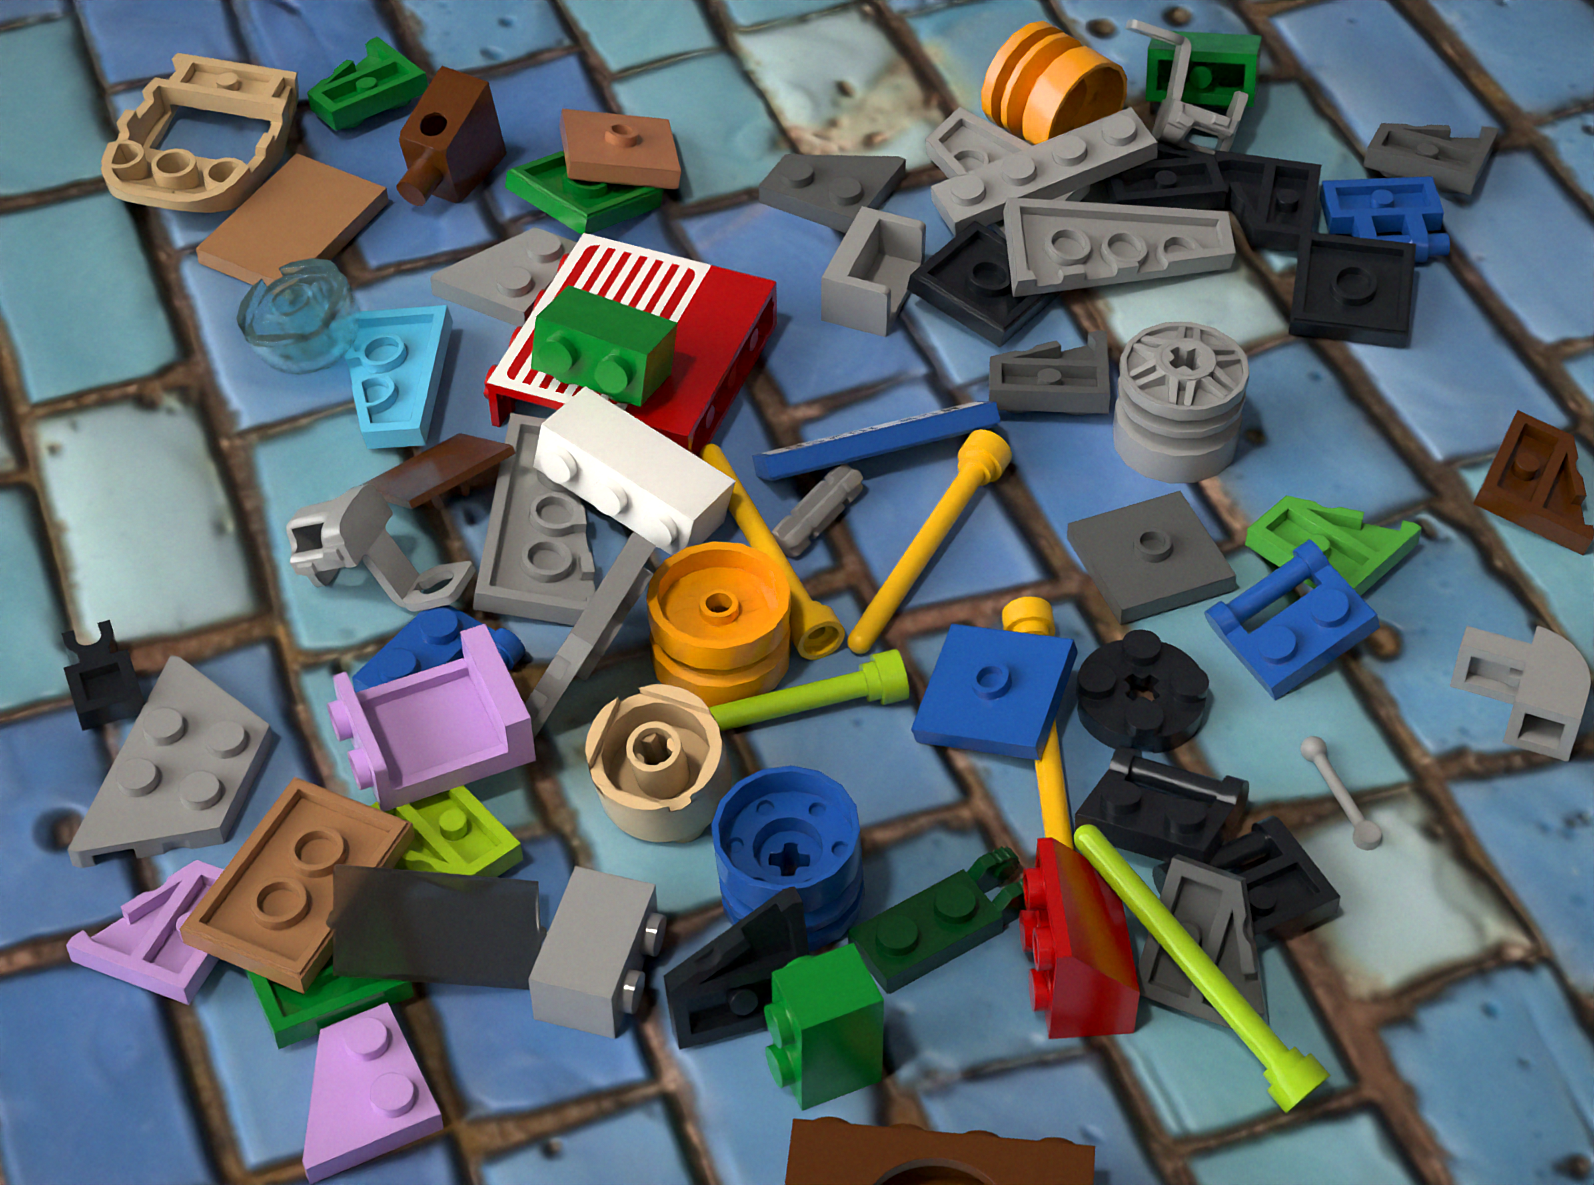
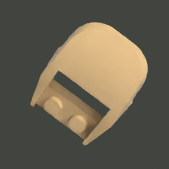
(177, 177)

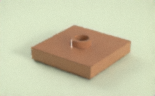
(619, 149)

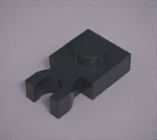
(101, 679)

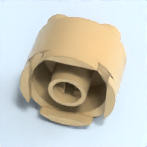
(659, 763)

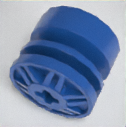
(787, 832)

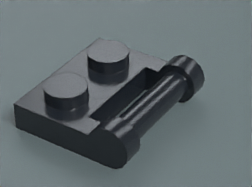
(1157, 822)
(1282, 892)

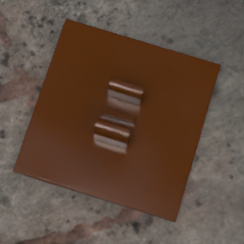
(440, 469)

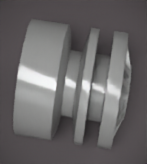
(1180, 402)

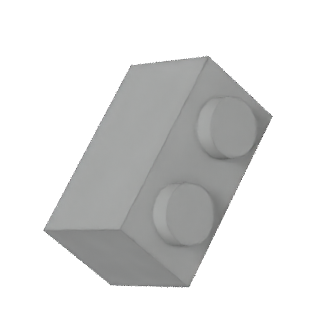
(596, 952)

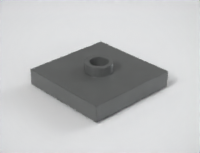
(1150, 557)

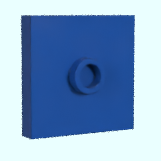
(995, 691)

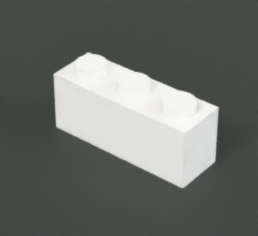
(633, 472)

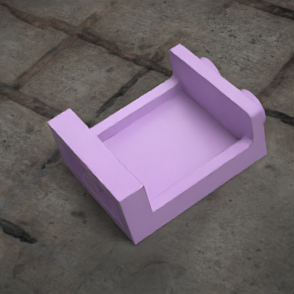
(434, 725)

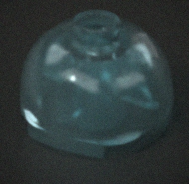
(302, 318)

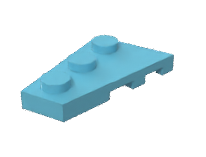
(398, 372)

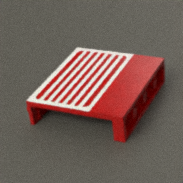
(719, 336)

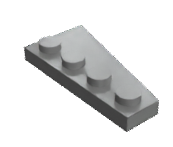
(1098, 244)
(535, 540)

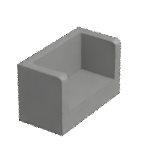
(872, 270)

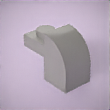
(1541, 679)

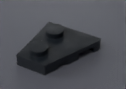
(1270, 197)
(730, 978)

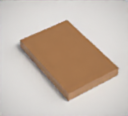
(292, 217)
(278, 888)

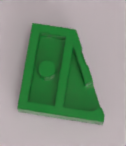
(373, 85)

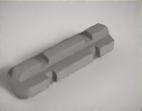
(817, 509)

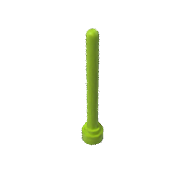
(879, 679)
(1288, 1071)

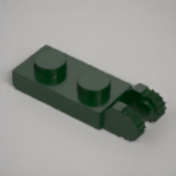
(940, 921)

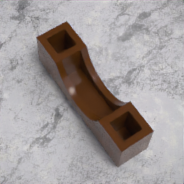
(905, 1154)

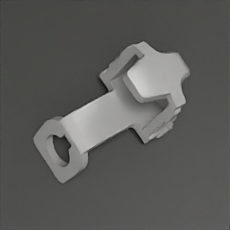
(1178, 118)
(354, 529)

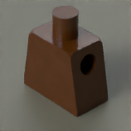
(450, 139)

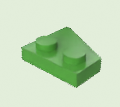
(1353, 548)

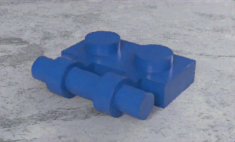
(1387, 205)

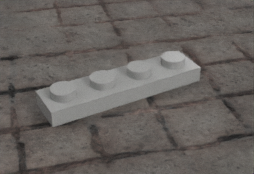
(1045, 170)

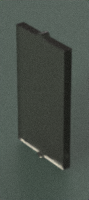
(434, 927)

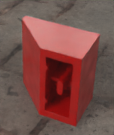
(1079, 946)

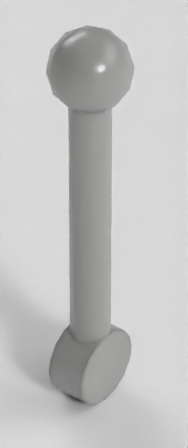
(1366, 833)

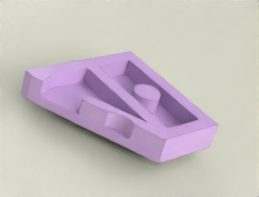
(364, 1095)

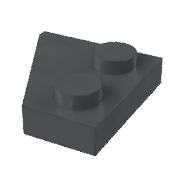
(831, 186)

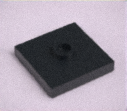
(974, 286)
(1352, 289)

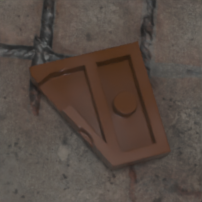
(1538, 483)

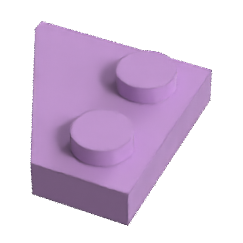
(147, 941)

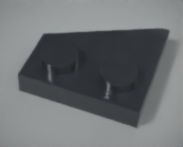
(1171, 181)

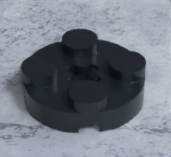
(1145, 664)

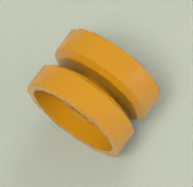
(720, 622)

